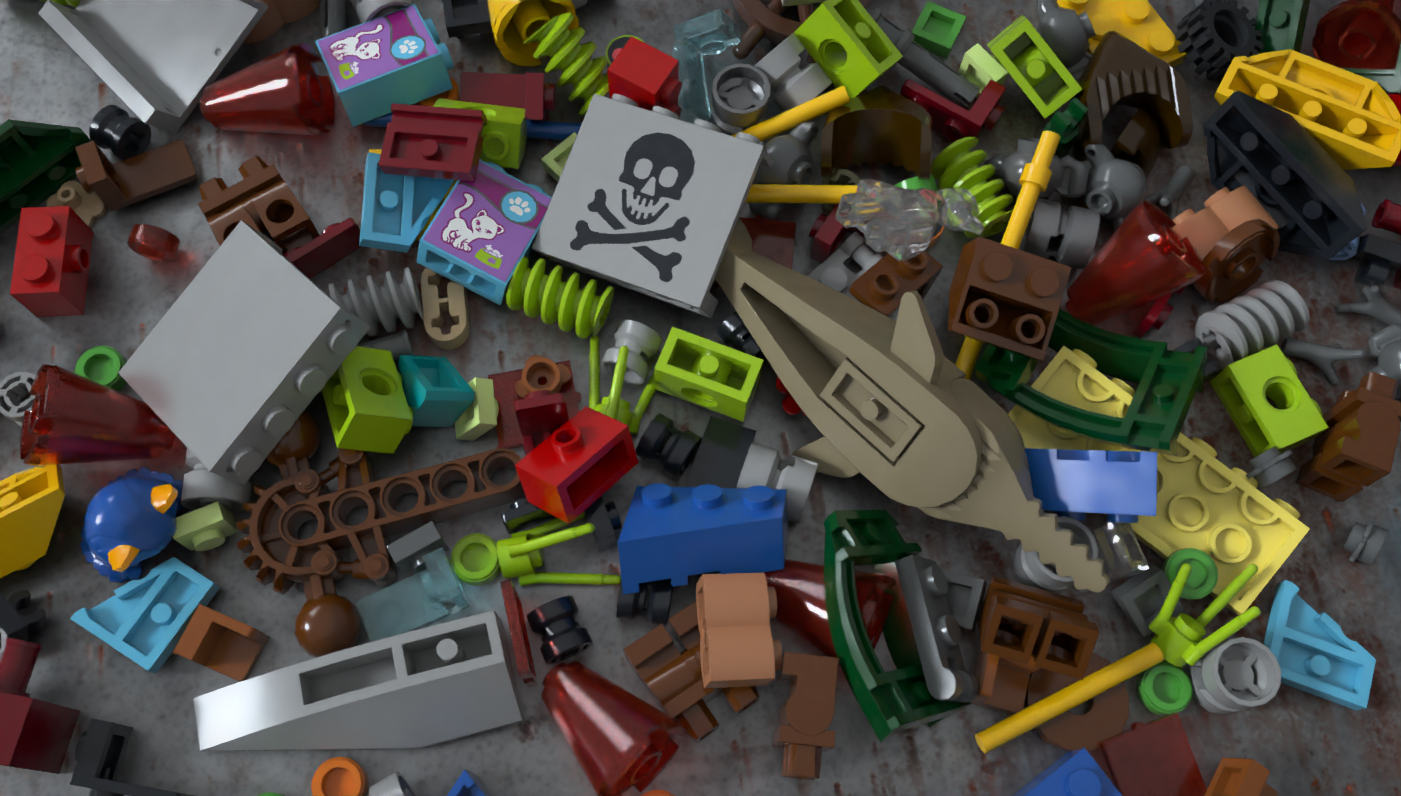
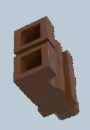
(261, 202)
(1358, 442)
(1036, 624)
(676, 676)
(806, 713)

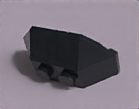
(1286, 173)

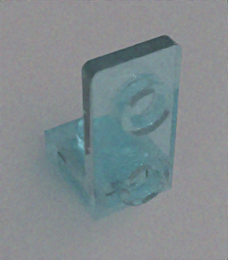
(694, 38)
(414, 600)

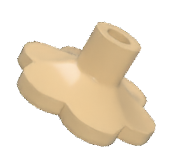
(85, 205)

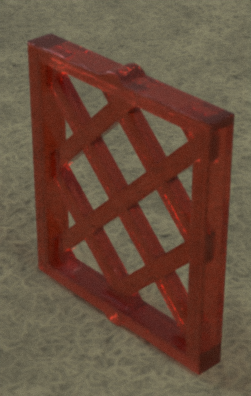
(519, 633)

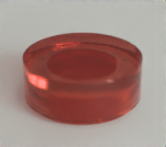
(153, 242)

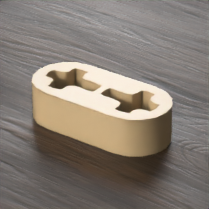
(435, 305)

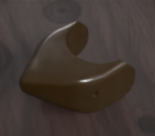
(1134, 77)
(878, 128)

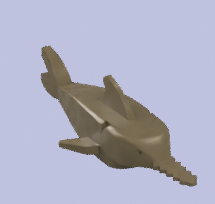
(895, 406)

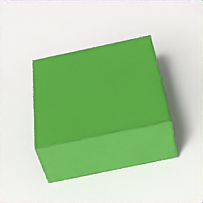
(938, 29)

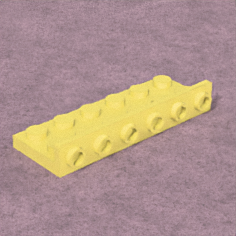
(1197, 495)

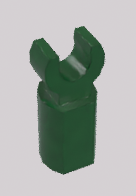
(1067, 126)

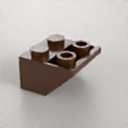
(1006, 297)

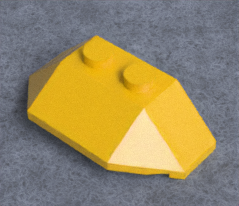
(1338, 108)
(28, 515)

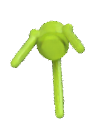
(613, 405)
(524, 552)
(1182, 636)

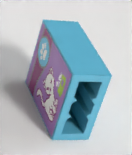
(386, 63)
(484, 231)

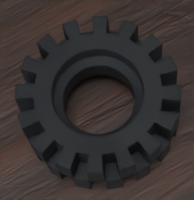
(1217, 34)

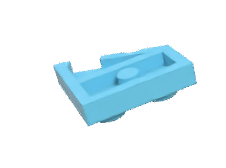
(396, 206)
(149, 613)
(1316, 652)

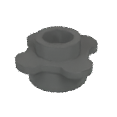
(1271, 466)

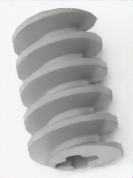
(382, 303)
(1252, 322)

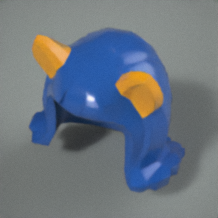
(130, 522)

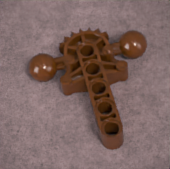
(327, 619)

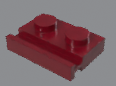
(433, 142)

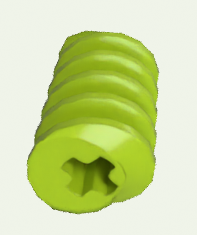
(571, 59)
(961, 168)
(558, 299)

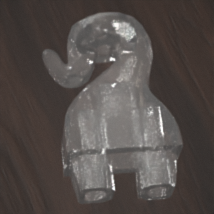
(906, 219)

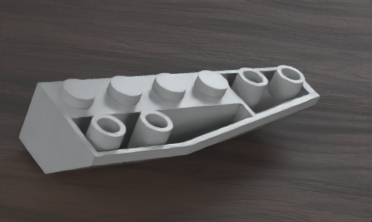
(372, 696)

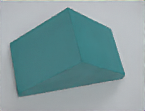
(434, 390)

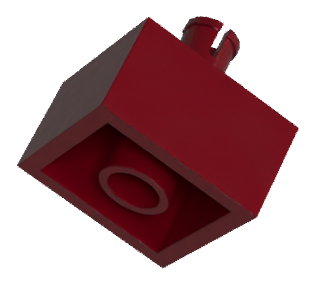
(31, 730)

